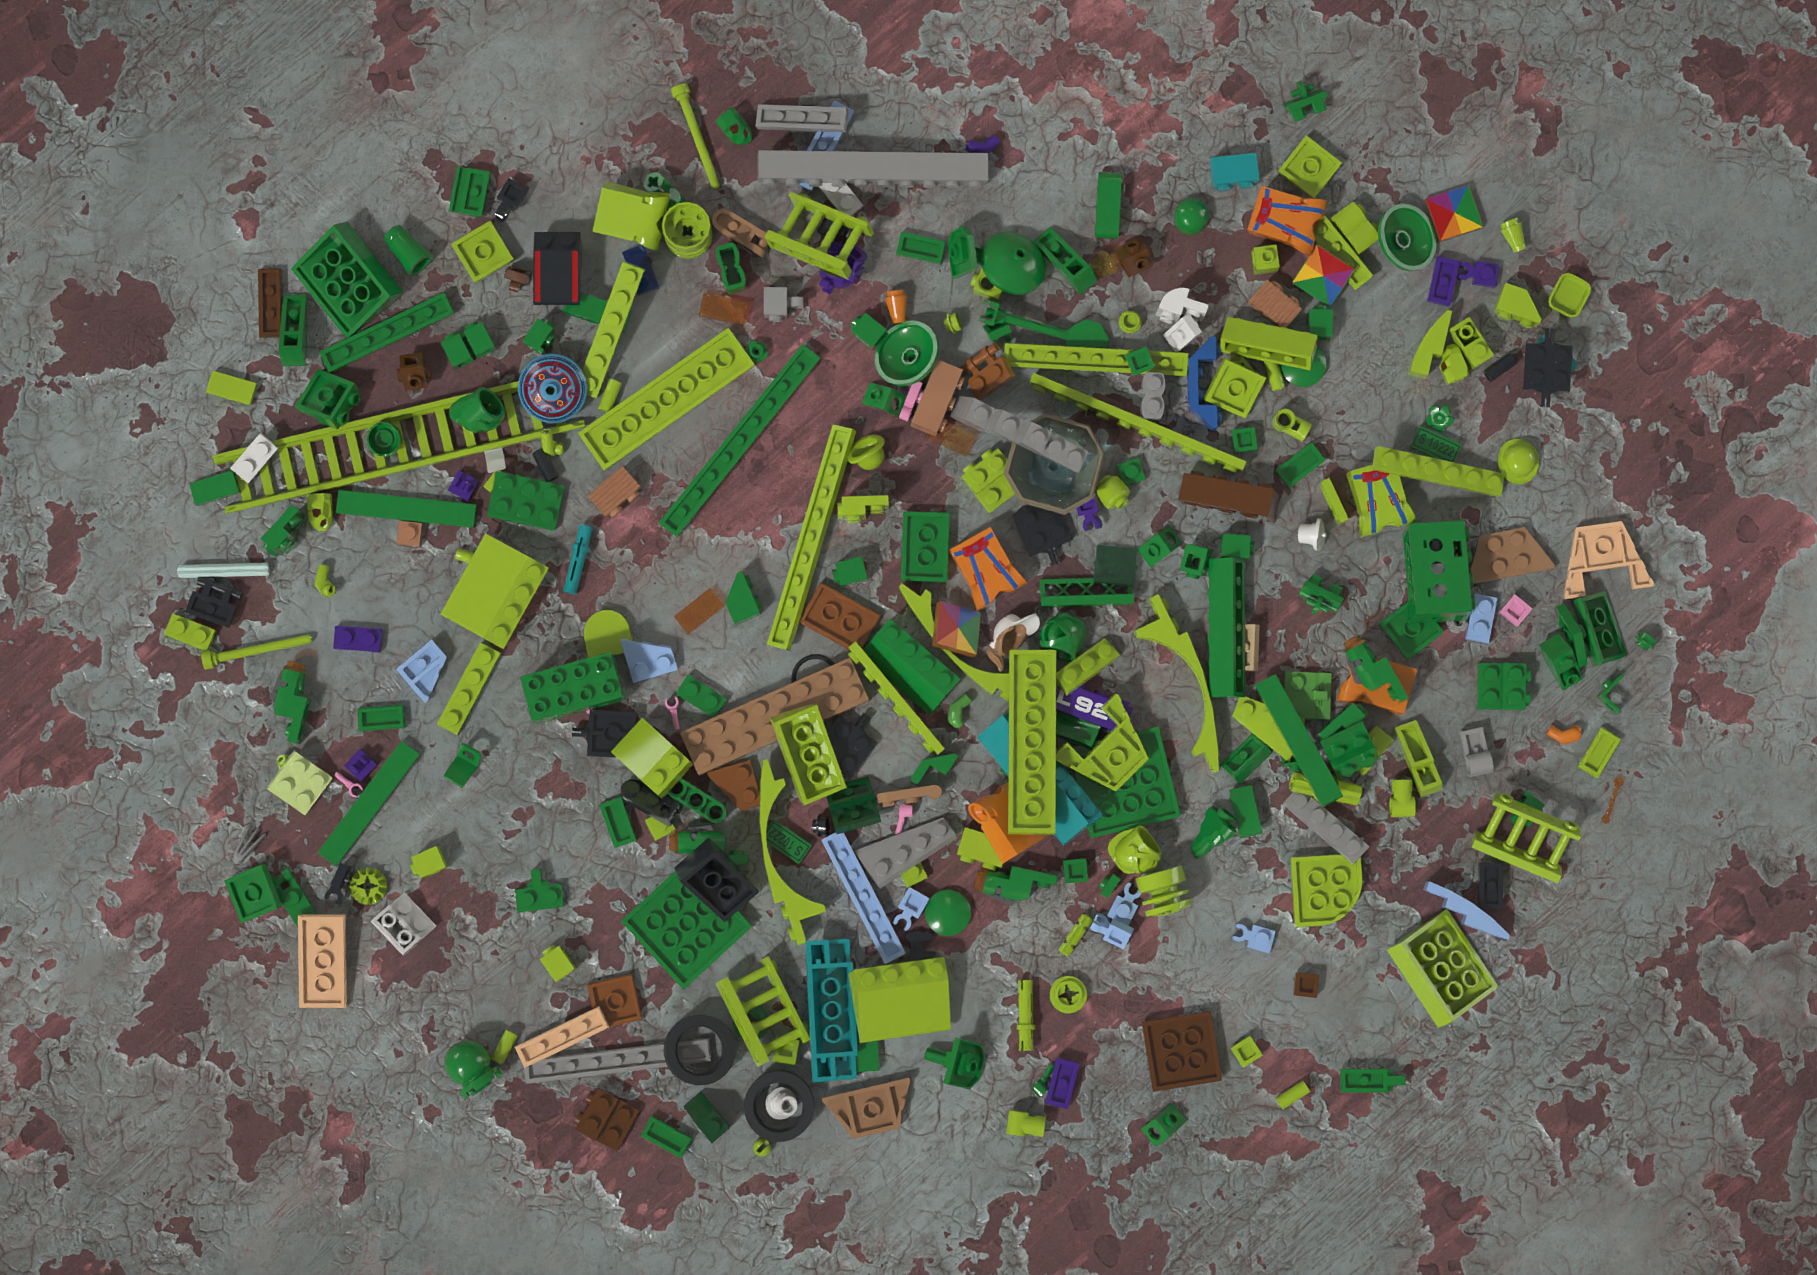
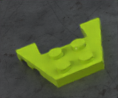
(1114, 756)

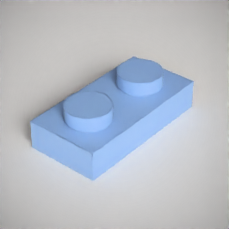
(1481, 619)

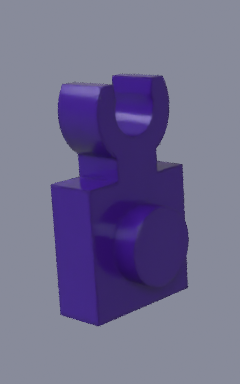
(1483, 273)
(1090, 511)

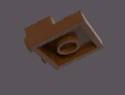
(606, 1119)

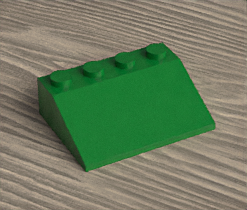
(346, 279)

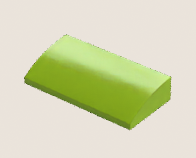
(808, 753)

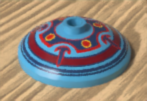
(567, 381)

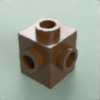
(1134, 257)
(413, 371)

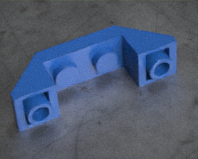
(1205, 413)

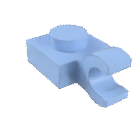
(1114, 932)

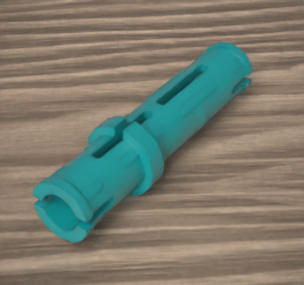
(578, 557)

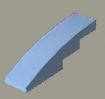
(1472, 915)

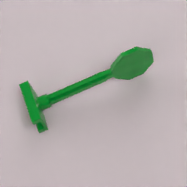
(1083, 334)

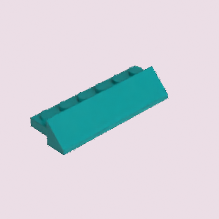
(1073, 807)
(831, 1010)

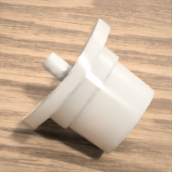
(1312, 534)
(781, 1103)

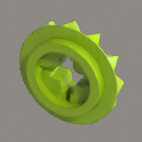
(376, 893)
(1058, 989)

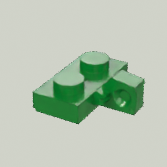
(539, 894)

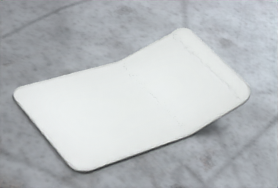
(495, 460)

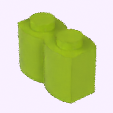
(1355, 227)

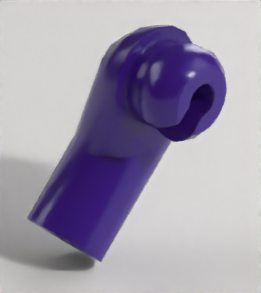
(979, 147)

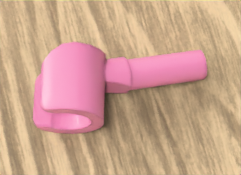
(673, 710)
(348, 783)
(904, 811)

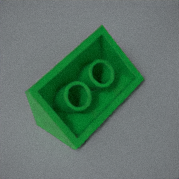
(1600, 628)

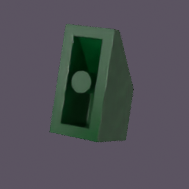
(706, 1117)

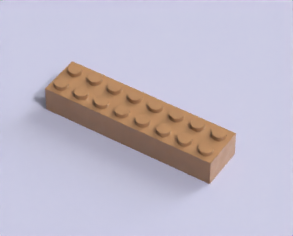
(749, 725)

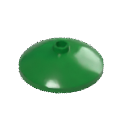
(1407, 237)
(1008, 270)
(898, 349)

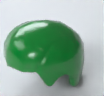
(1191, 216)
(384, 439)

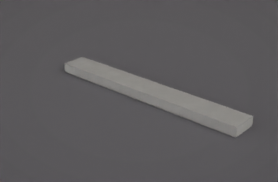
(615, 1061)

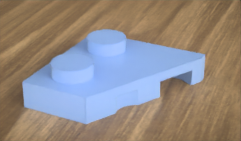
(648, 659)
(423, 669)

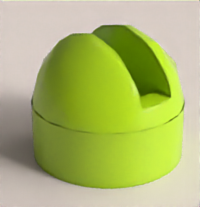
(765, 1151)

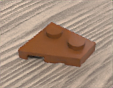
(738, 784)

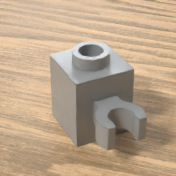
(777, 302)

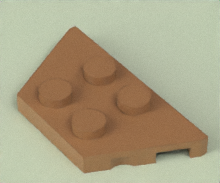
(1507, 556)
(870, 1108)

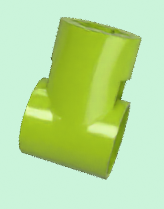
(1302, 429)
(1402, 802)
(1021, 1124)

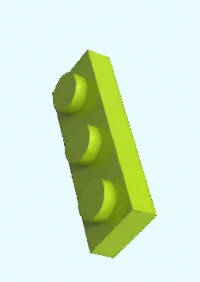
(1086, 666)

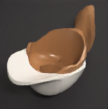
(1009, 635)

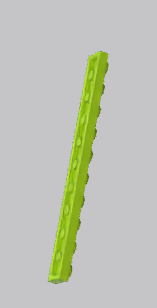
(1145, 427)
(811, 537)

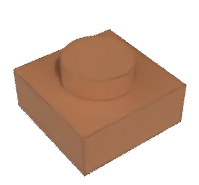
(409, 533)

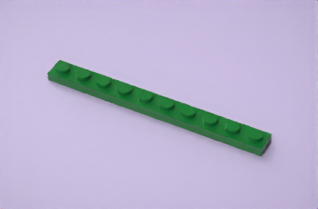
(739, 440)

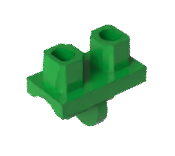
(1296, 106)
(1319, 597)

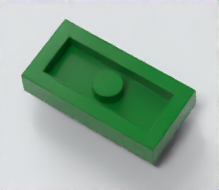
(701, 696)

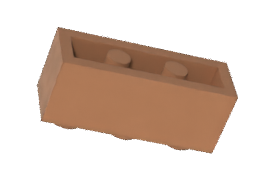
(937, 398)

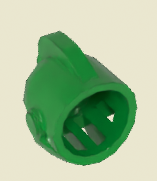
(475, 413)
(1064, 635)

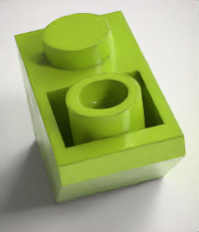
(1517, 305)
(1471, 344)
(977, 847)

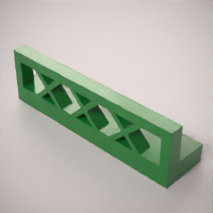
(1082, 600)

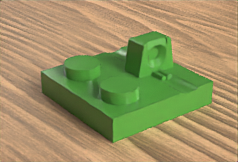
(1309, 693)

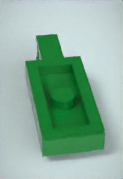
(1369, 1080)

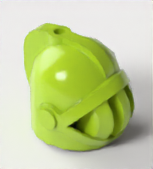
(1135, 851)

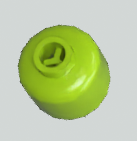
(1112, 492)

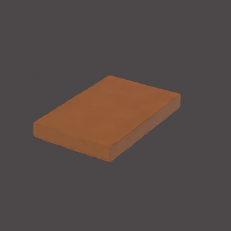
(839, 617)

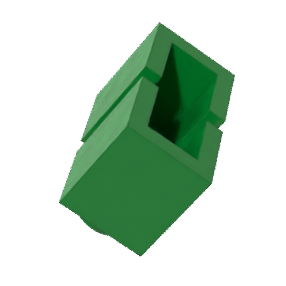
(457, 349)

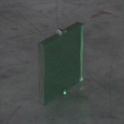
(1115, 565)

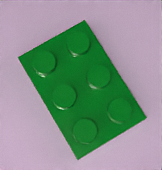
(525, 501)
(925, 547)

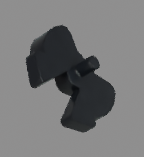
(916, 939)

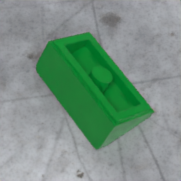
(1246, 758)

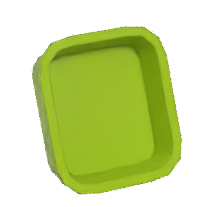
(1569, 295)

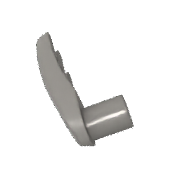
(243, 850)

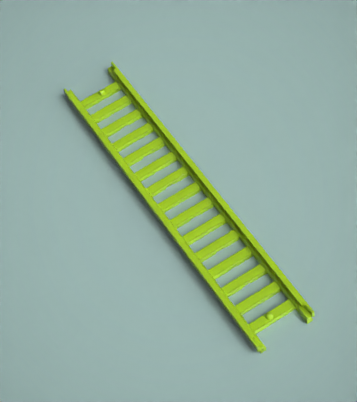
(394, 417)

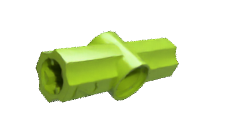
(1350, 791)

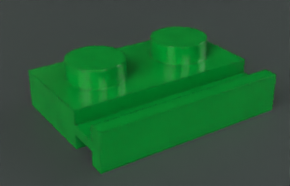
(469, 192)

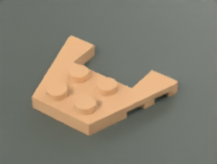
(1600, 549)

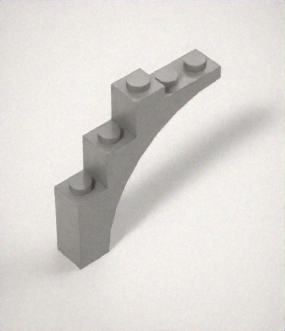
(1018, 431)

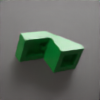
(941, 764)

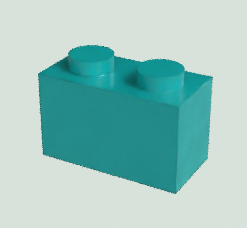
(1234, 171)

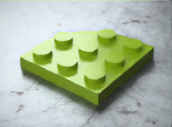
(1323, 888)

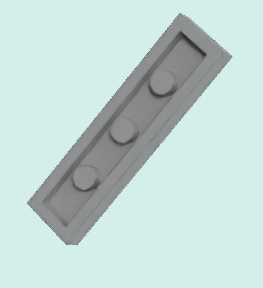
(802, 118)
(1326, 826)

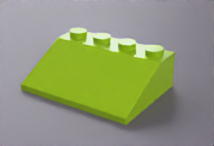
(494, 591)
(1442, 968)
(901, 999)

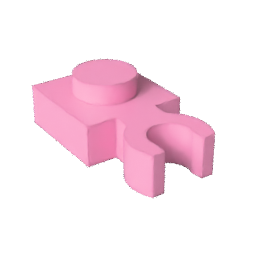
(914, 395)

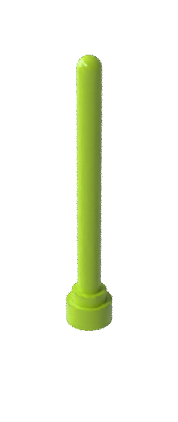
(681, 94)
(211, 659)

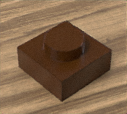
(1306, 985)

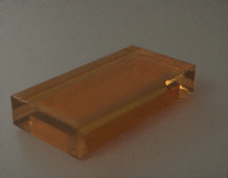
(723, 309)
(953, 439)
(699, 611)

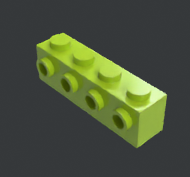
(1268, 343)

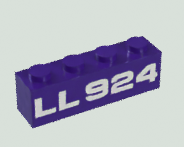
(1087, 706)

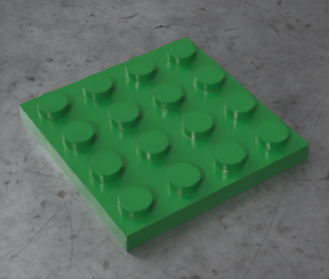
(1142, 799)
(682, 930)

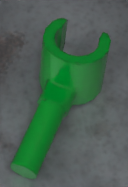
(1039, 1087)

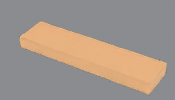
(562, 1037)

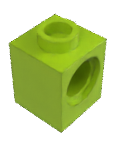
(1265, 259)
(993, 294)
(428, 862)
(557, 962)

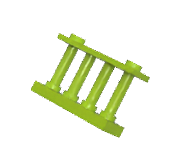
(818, 257)
(1526, 859)
(740, 1010)

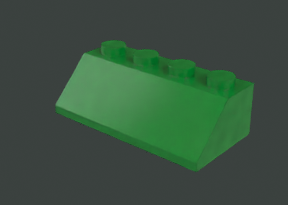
(910, 667)

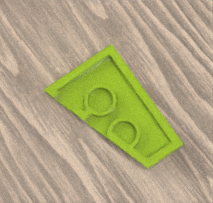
(1258, 720)

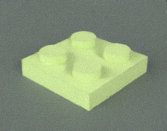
(299, 782)

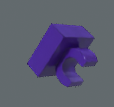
(463, 485)
(360, 765)

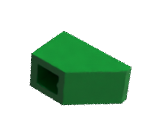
(741, 601)
(1561, 661)

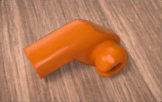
(1567, 736)

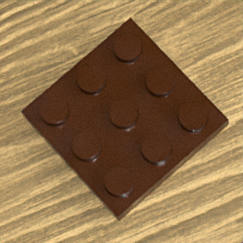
(1181, 1051)

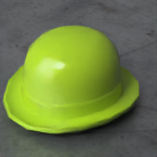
(867, 452)
(1518, 461)

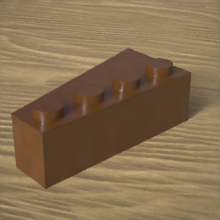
(1229, 495)

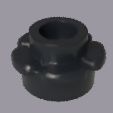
(821, 825)

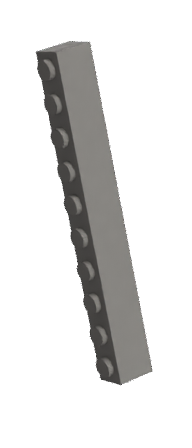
(872, 168)

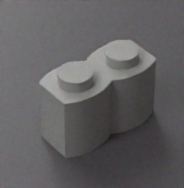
(1151, 390)

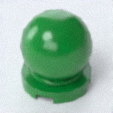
(469, 1066)

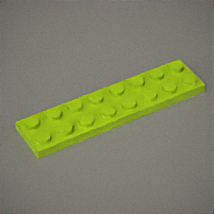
(666, 399)
(1032, 742)

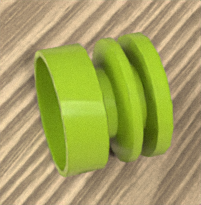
(688, 218)
(1164, 891)

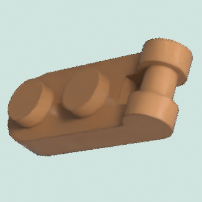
(739, 231)
(910, 795)

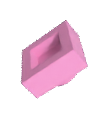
(1515, 610)

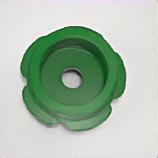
(754, 345)
(1645, 641)

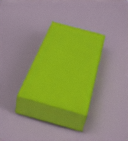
(231, 388)
(1333, 501)
(1599, 753)

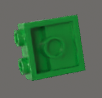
(329, 399)
(279, 536)
(1502, 686)
(1346, 718)
(1350, 750)

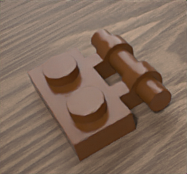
(992, 376)

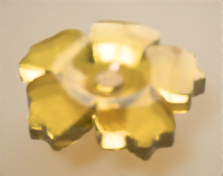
(1104, 264)

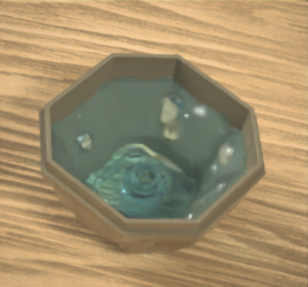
(1059, 489)

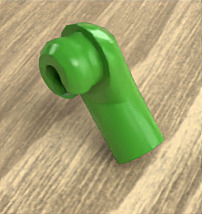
(955, 711)

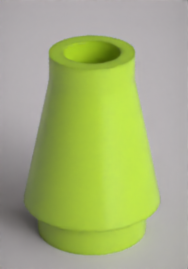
(1513, 233)

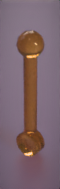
(1618, 782)

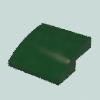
(854, 806)

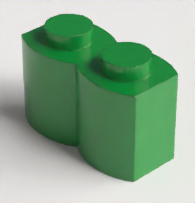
(732, 273)

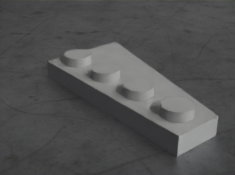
(901, 852)

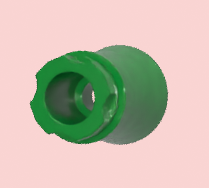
(408, 250)

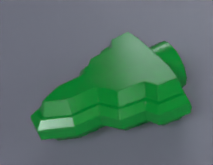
(1213, 831)

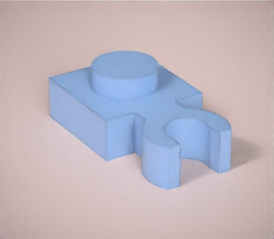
(913, 905)
(1123, 908)
(1258, 938)

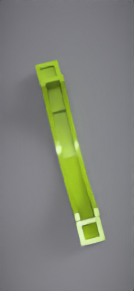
(922, 609)
(1165, 633)
(795, 905)

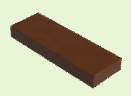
(270, 302)

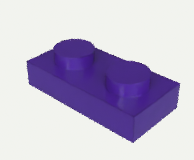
(1443, 281)
(357, 639)
(1062, 1083)

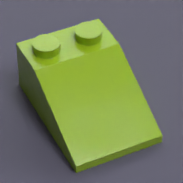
(652, 758)

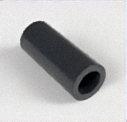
(1500, 367)
(545, 465)

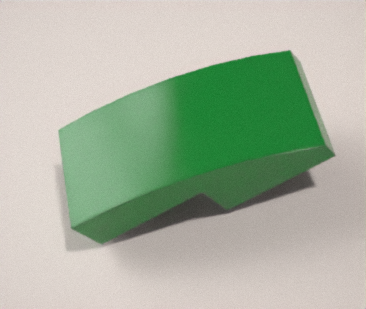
(1246, 811)

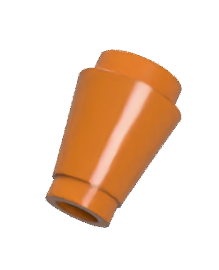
(897, 305)

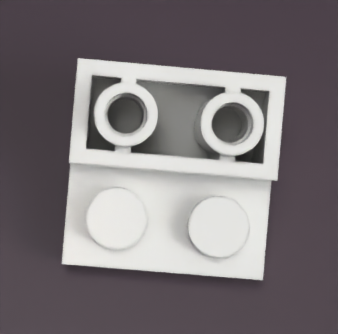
(1177, 303)
(403, 924)

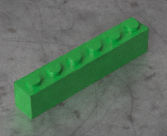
(1226, 627)

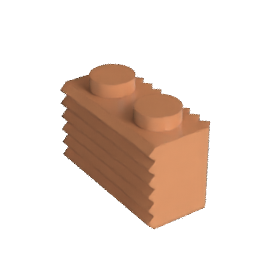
(1275, 305)
(615, 492)

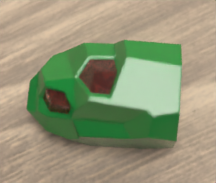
(734, 127)

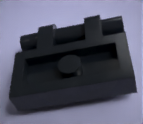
(212, 609)

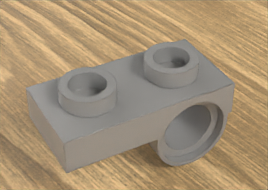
(1475, 752)

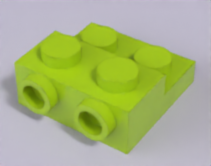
(988, 480)
(854, 507)

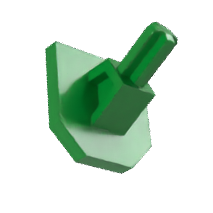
(963, 252)
(962, 1063)

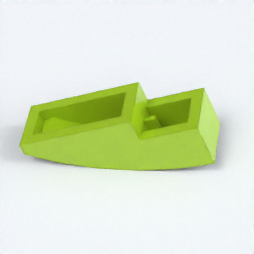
(1430, 346)
(1418, 758)

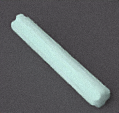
(223, 570)

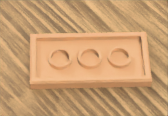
(322, 960)

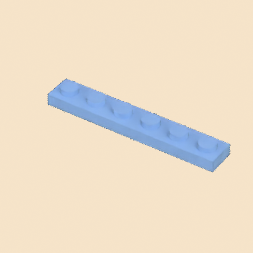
(863, 897)

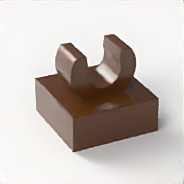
(517, 277)

